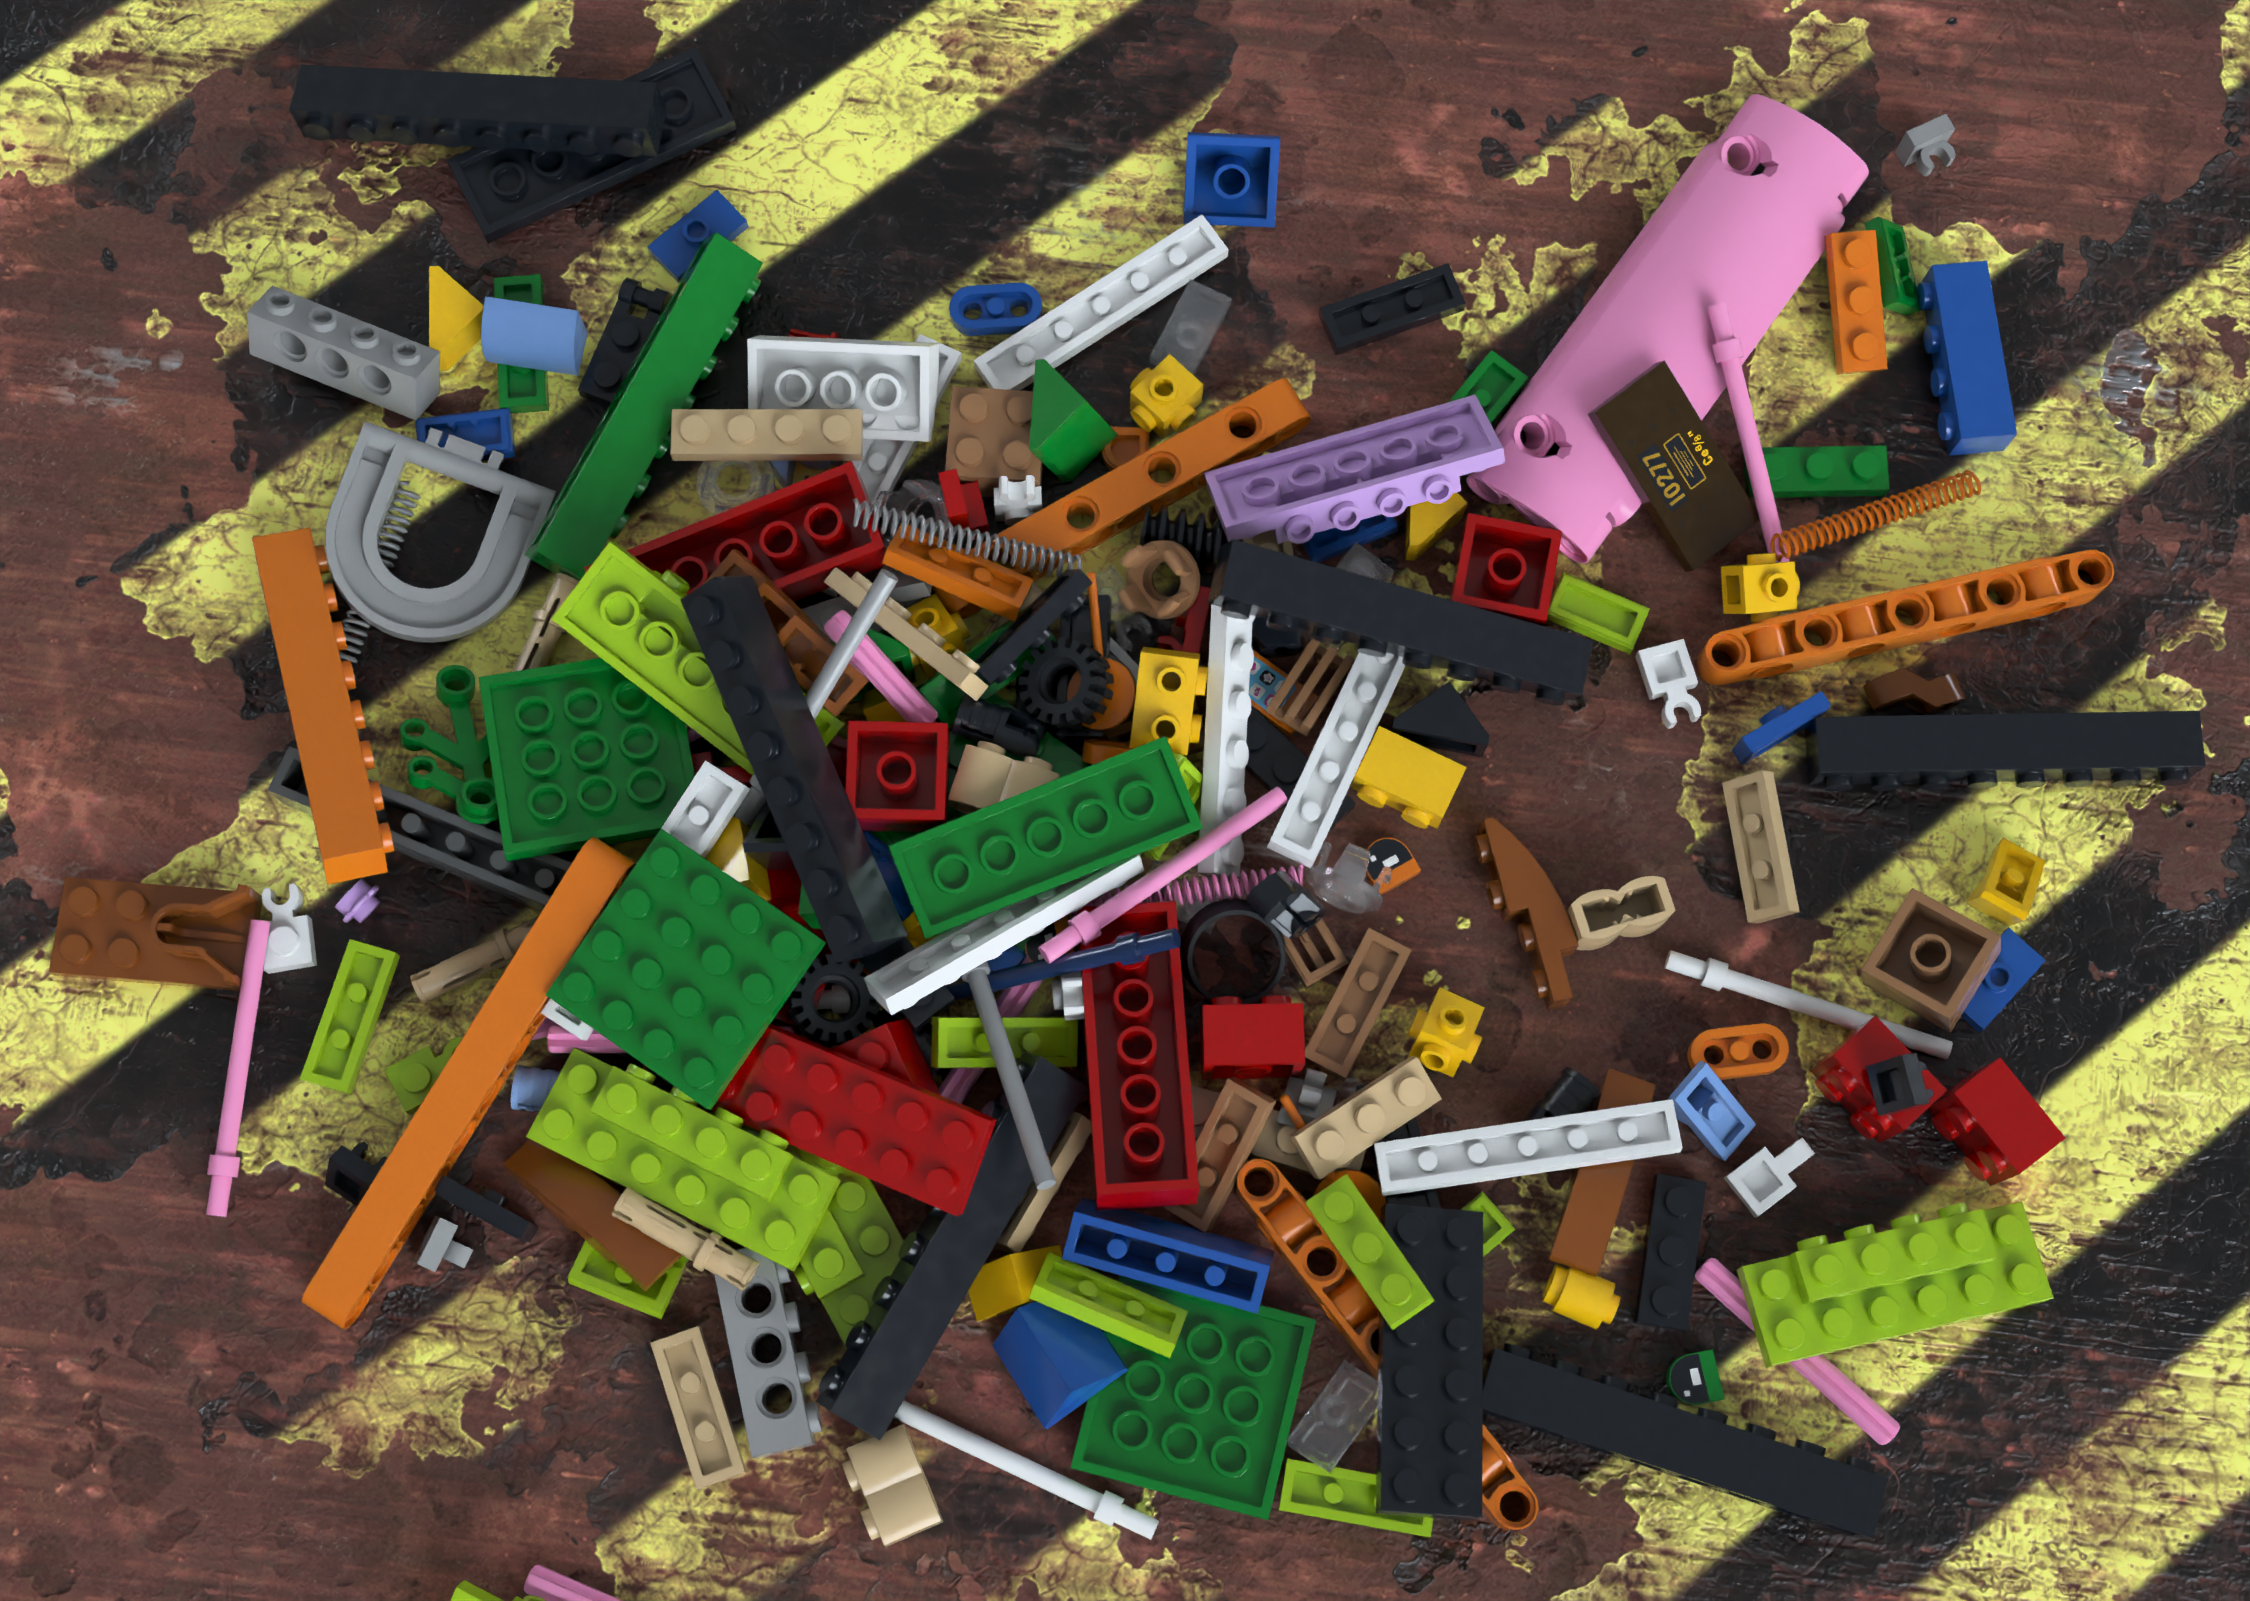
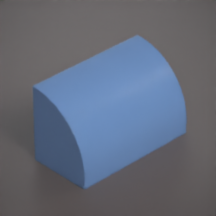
(532, 336)

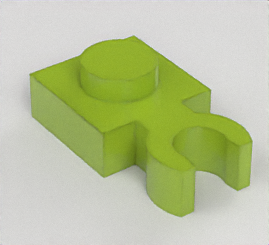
(417, 1074)

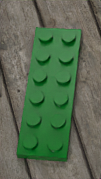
(1045, 837)

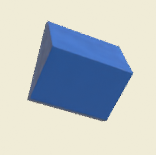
(1231, 179)
(1056, 1360)

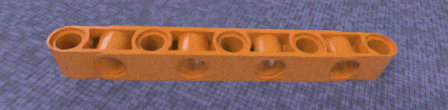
(1123, 494)
(1937, 611)
(1295, 1234)

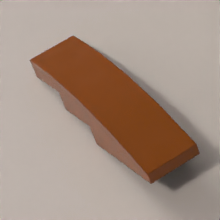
(800, 637)
(1597, 1189)
(586, 1205)

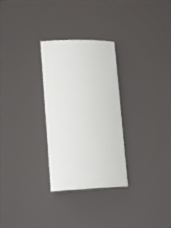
(886, 379)

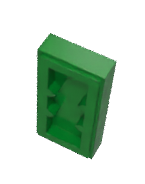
(1895, 267)

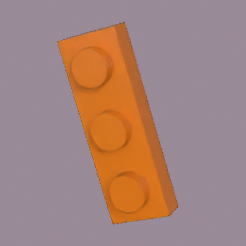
(1856, 302)
(959, 574)

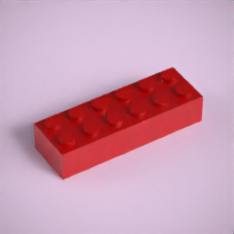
(787, 535)
(1139, 1071)

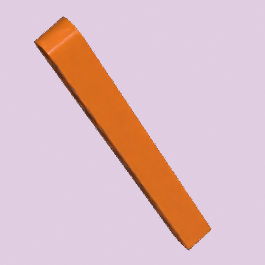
(464, 1089)

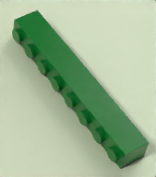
(641, 411)

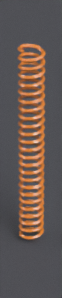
(1846, 523)

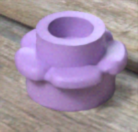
(358, 902)

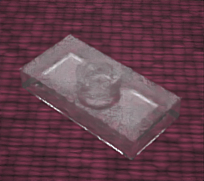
(1192, 326)
(1336, 1417)

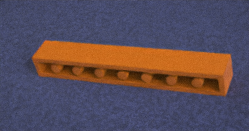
(320, 706)

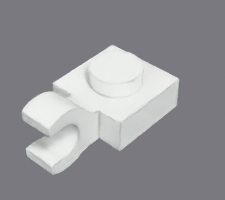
(1765, 1179)

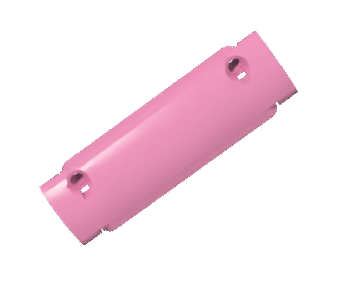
(1705, 245)

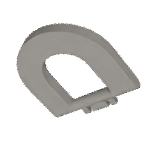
(361, 509)

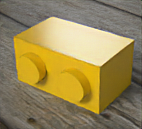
(1407, 779)

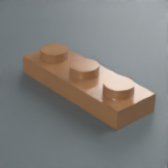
(1356, 1004)
(1225, 1149)

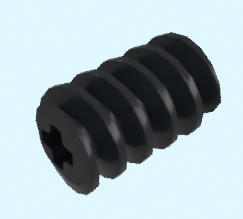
(1195, 537)

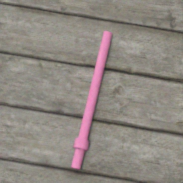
(1728, 354)
(1087, 926)
(225, 1163)

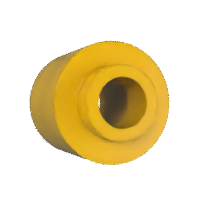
(1581, 1296)

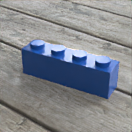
(1966, 358)
(1169, 1255)

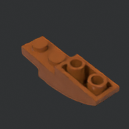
(1524, 891)

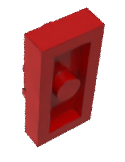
(1194, 625)

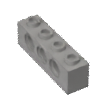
(344, 352)
(766, 1431)

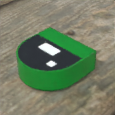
(1695, 1379)

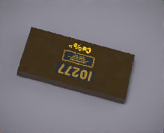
(1674, 466)

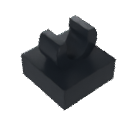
(1898, 1084)
(350, 1174)

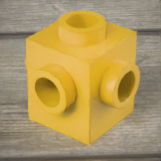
(1165, 397)
(1760, 587)
(947, 626)
(1446, 1032)

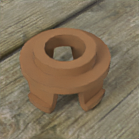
(1140, 589)

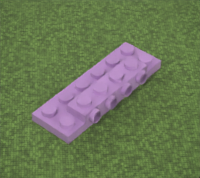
(1355, 473)

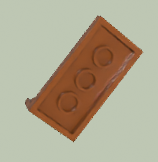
(153, 933)

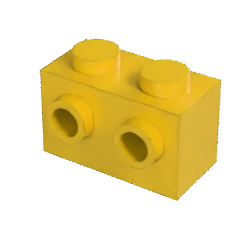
(1167, 698)

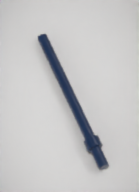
(1126, 950)

